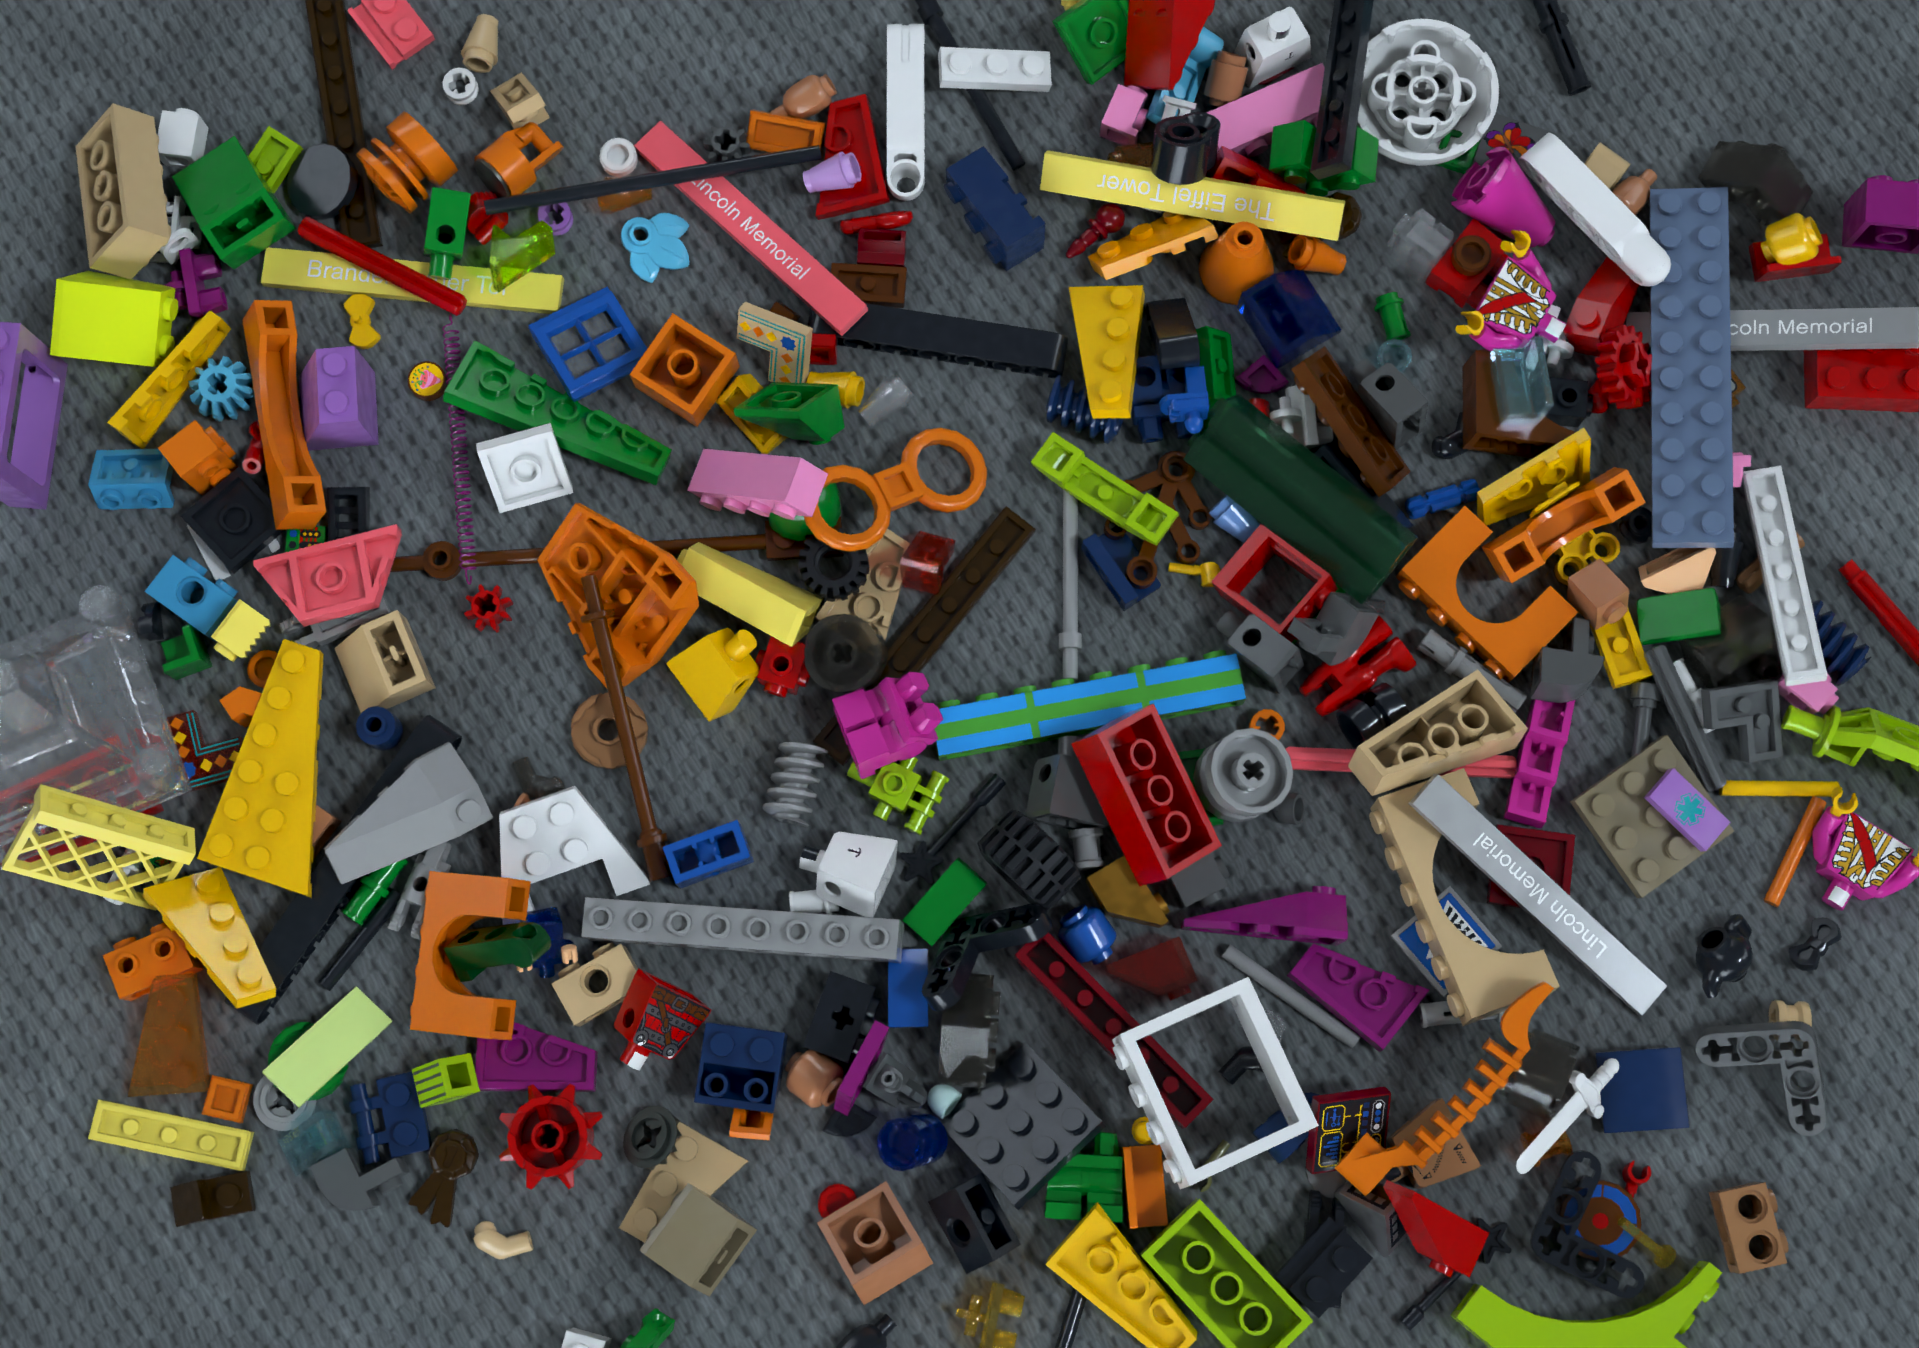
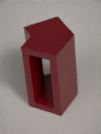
(881, 247)

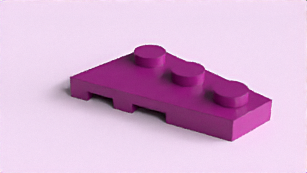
(535, 1060)

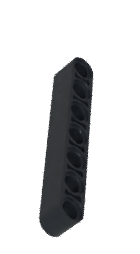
(953, 340)

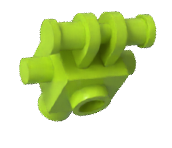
(895, 788)

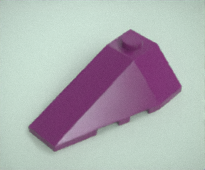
(1299, 917)

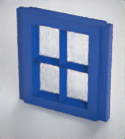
(589, 343)

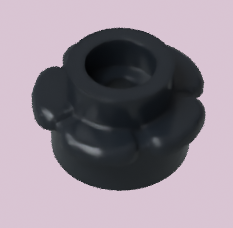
(1630, 531)

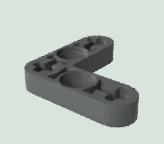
(1788, 1056)

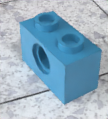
(174, 588)

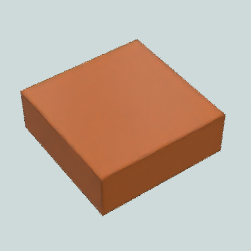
(227, 1099)

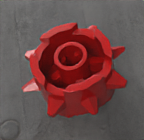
(530, 1126)

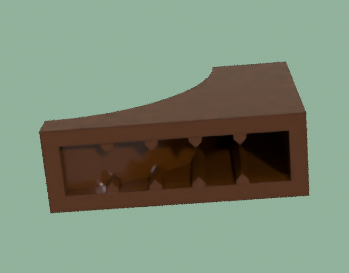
(1482, 422)

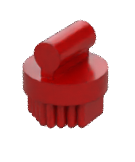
(479, 222)

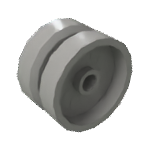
(1243, 775)

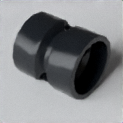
(1368, 717)

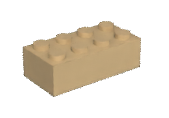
(122, 192)

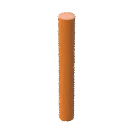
(1795, 851)

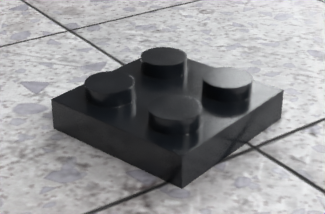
(234, 520)

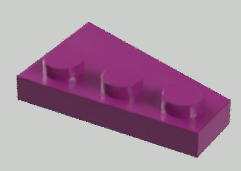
(1361, 997)

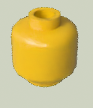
(1791, 240)

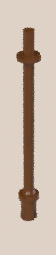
(651, 837)

